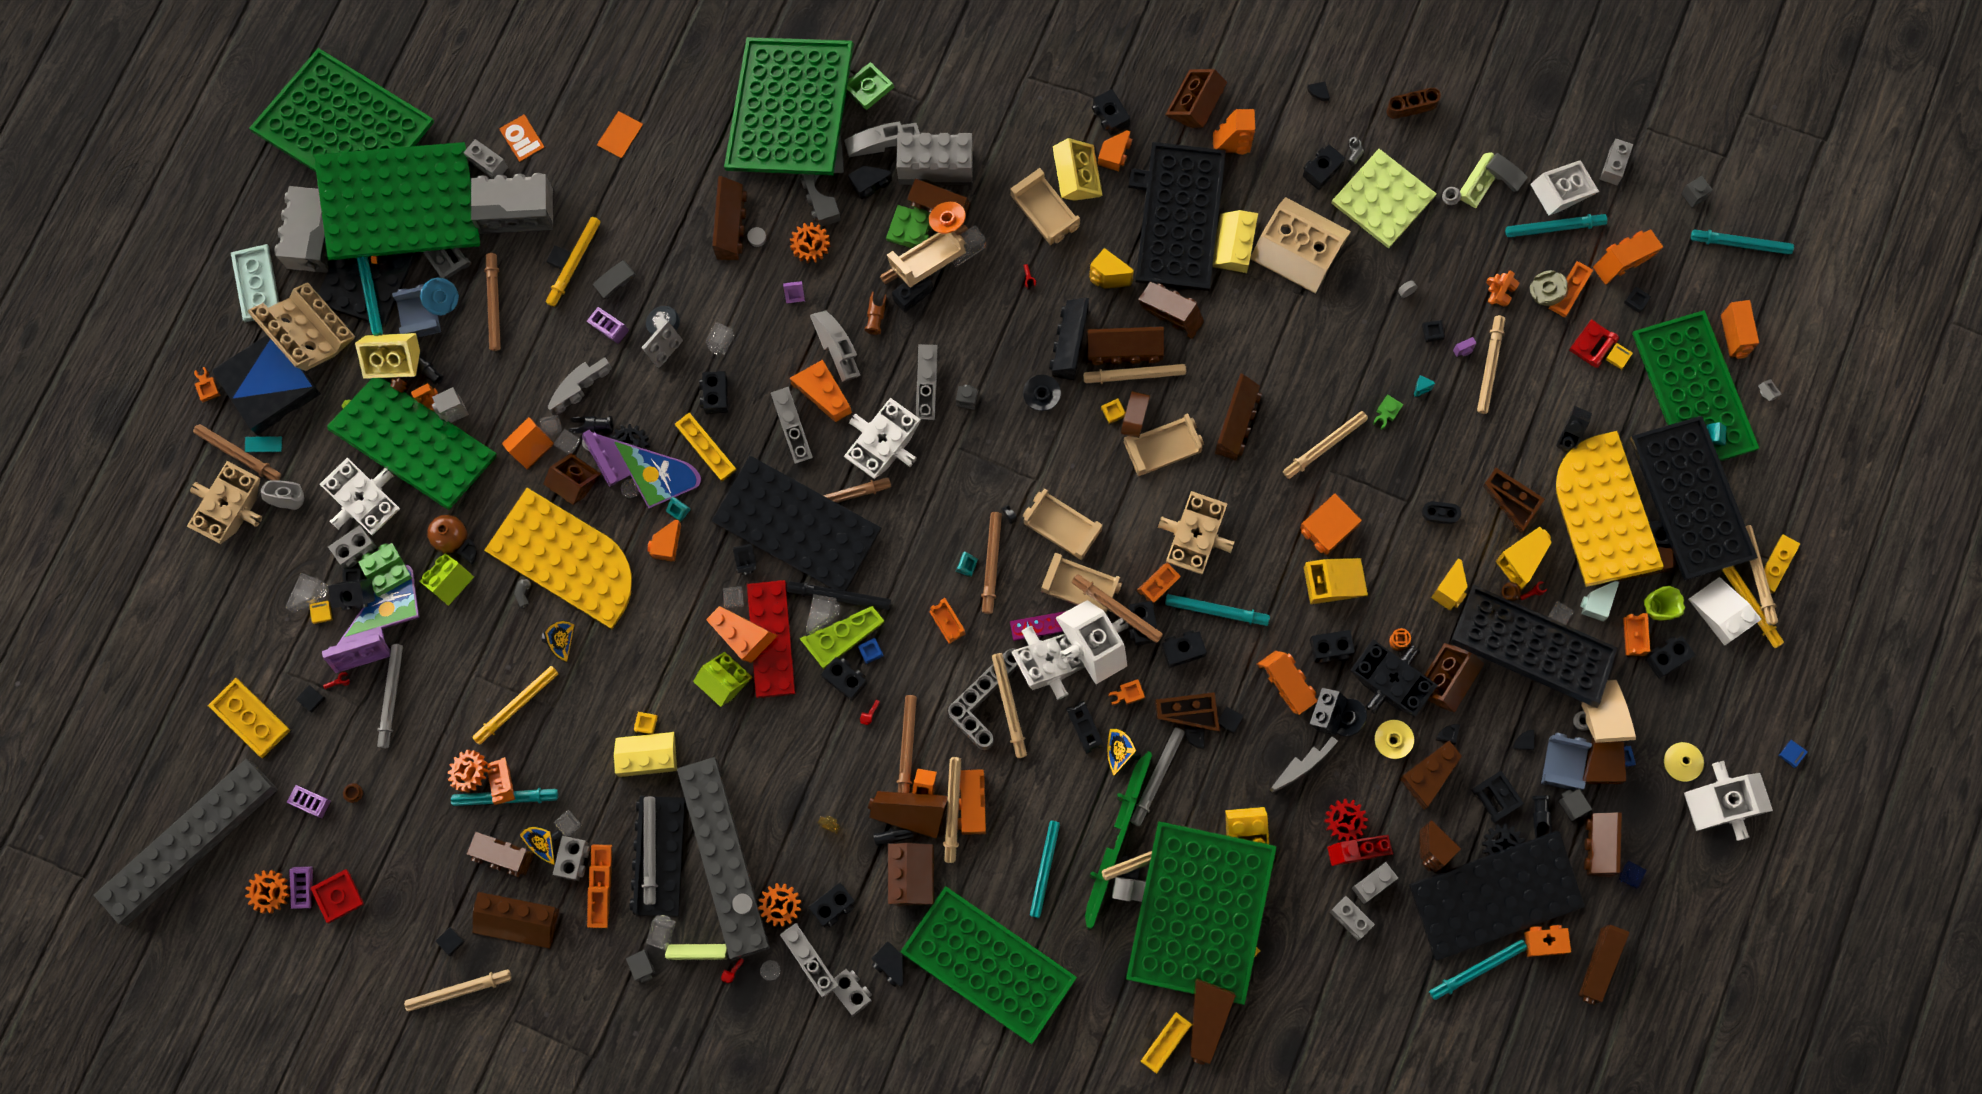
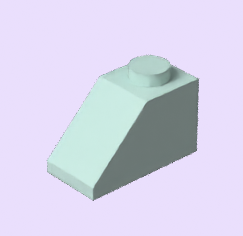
(1599, 601)

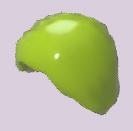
(1665, 603)

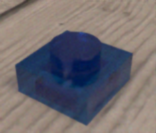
(1632, 874)

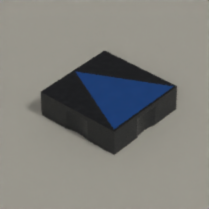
(264, 384)

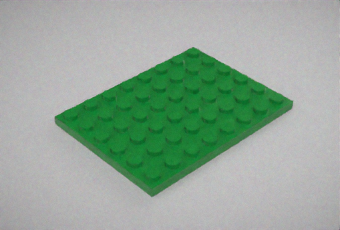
(789, 106)
(337, 111)
(395, 200)
(1201, 910)

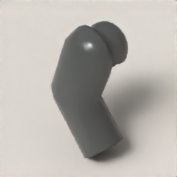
(1356, 149)
(520, 591)

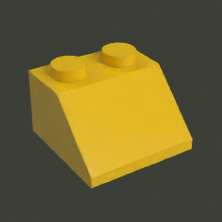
(1110, 271)
(1452, 588)

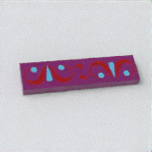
(1042, 625)

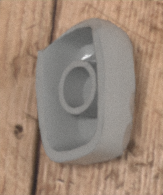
(283, 494)

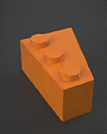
(1236, 133)
(1627, 254)
(1289, 681)
(972, 802)

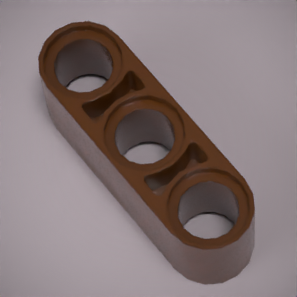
(1407, 109)
(1135, 414)

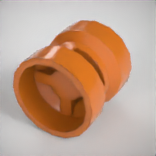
(1398, 643)

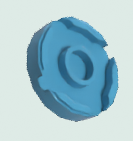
(439, 296)

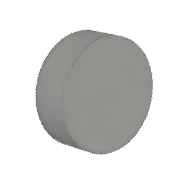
(757, 237)
(1407, 289)
(742, 903)

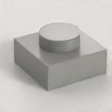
(1769, 390)

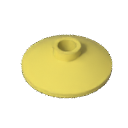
(1398, 730)
(1674, 762)

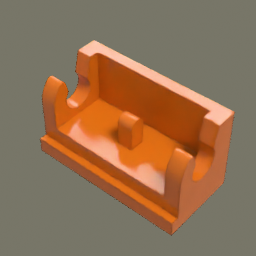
(1159, 582)
(947, 621)
(1636, 635)
(500, 781)

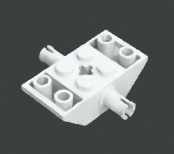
(894, 425)
(348, 485)
(1094, 640)
(1042, 662)
(1711, 806)

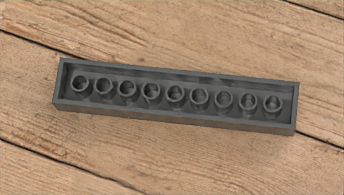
(185, 842)
(722, 857)

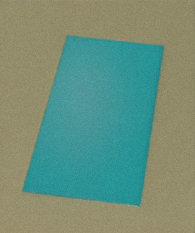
(263, 444)

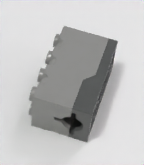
(935, 158)
(512, 203)
(302, 233)

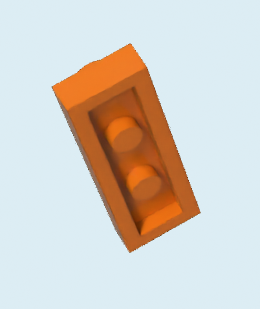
(1576, 280)

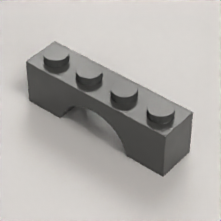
(824, 207)

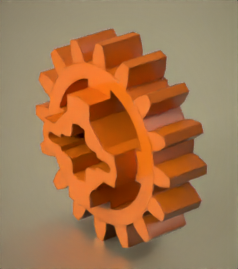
(819, 239)
(467, 771)
(273, 898)
(775, 898)

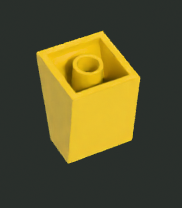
(1523, 557)

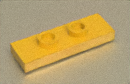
(1779, 561)
(1166, 1042)

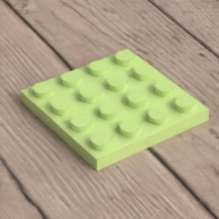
(1383, 198)

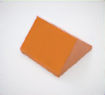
(528, 443)

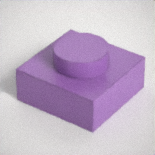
(794, 292)
(1465, 347)

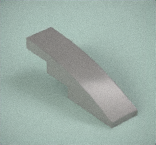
(1299, 768)

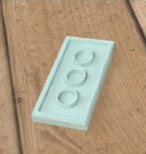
(254, 278)

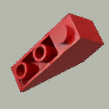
(1359, 850)

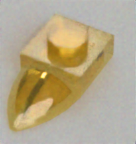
(829, 823)

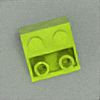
(446, 579)
(722, 678)

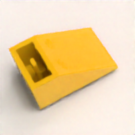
(1334, 580)
(1248, 824)

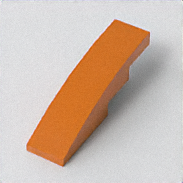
(599, 886)

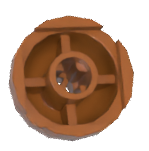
(446, 533)

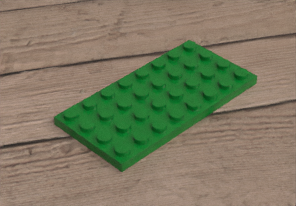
(1694, 379)
(412, 442)
(988, 965)

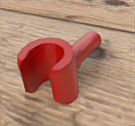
(1028, 276)
(1535, 590)
(338, 681)
(866, 718)
(728, 976)

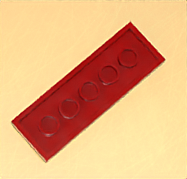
(774, 665)

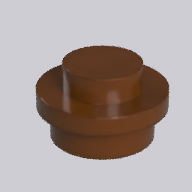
(399, 384)
(1511, 591)
(352, 793)

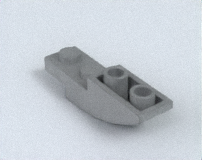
(877, 138)
(836, 340)
(926, 382)
(570, 390)
(791, 425)
(809, 960)

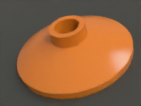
(947, 217)

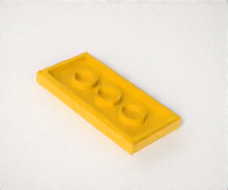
(249, 718)

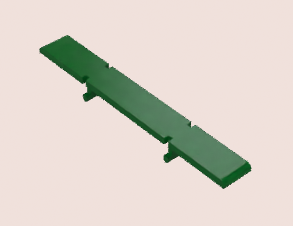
(1122, 821)

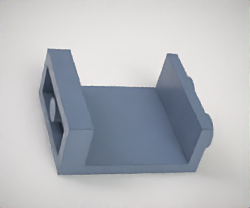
(413, 315)
(1565, 762)

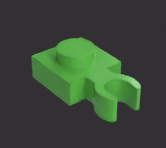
(1388, 409)

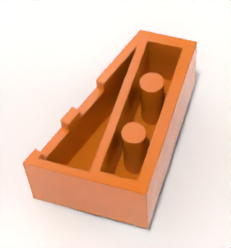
(822, 390)
(740, 634)

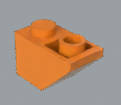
(1113, 151)

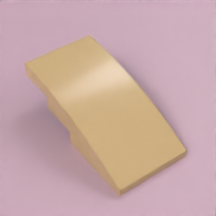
(1611, 718)

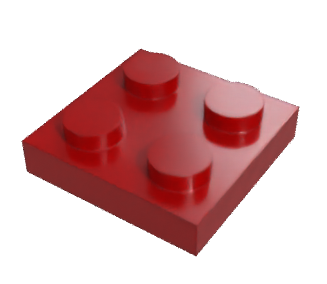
(337, 896)

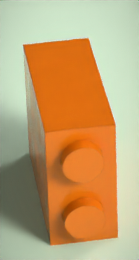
(1739, 329)
(1330, 524)

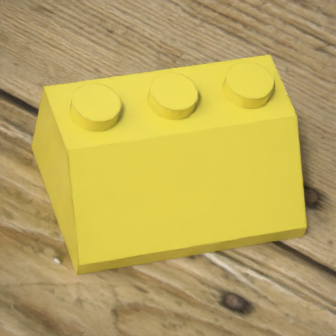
(1077, 170)
(1234, 240)
(388, 355)
(645, 754)

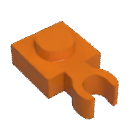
(207, 387)
(1129, 692)

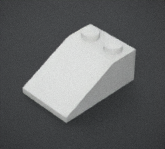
(1564, 187)
(1724, 610)

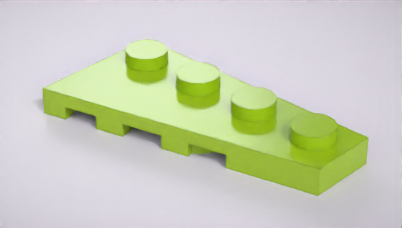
(841, 636)

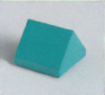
(1423, 386)
(1717, 433)
(677, 509)
(966, 564)

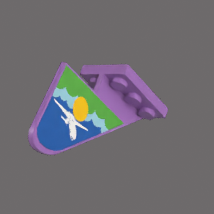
(654, 474)
(365, 637)

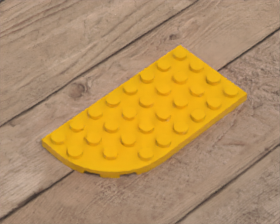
(1605, 512)
(564, 557)

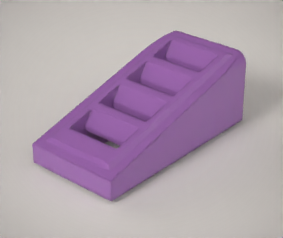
(616, 333)
(322, 807)
(294, 887)

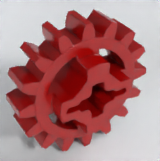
(1349, 828)

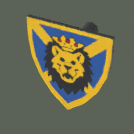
(558, 638)
(1120, 750)
(541, 842)

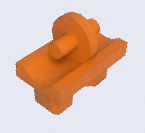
(1498, 287)

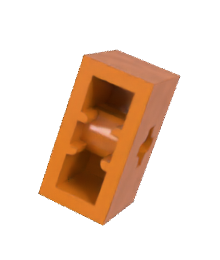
(1537, 947)

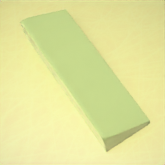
(1478, 182)
(696, 952)

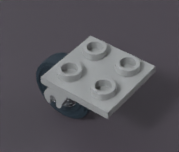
(662, 325)

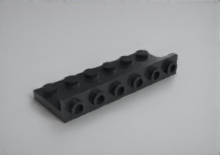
(669, 854)

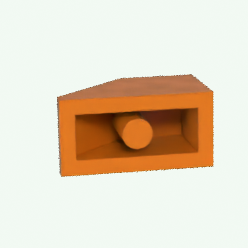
(665, 542)
(924, 782)

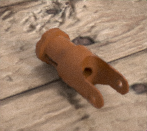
(875, 315)

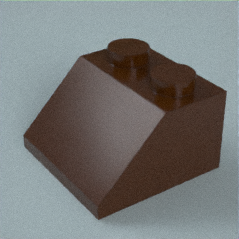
(571, 478)

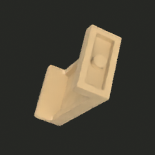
(1044, 207)
(927, 257)
(1164, 445)
(1061, 524)
(1060, 576)

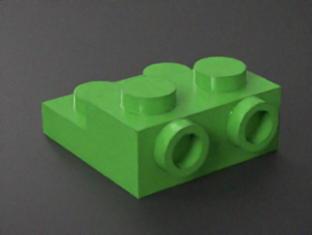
(868, 86)
(909, 227)
(384, 569)

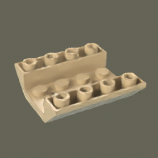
(1294, 253)
(310, 324)

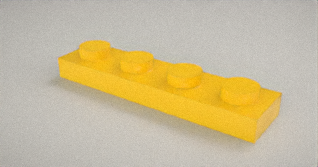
(705, 447)

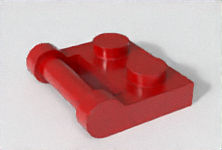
(1587, 341)

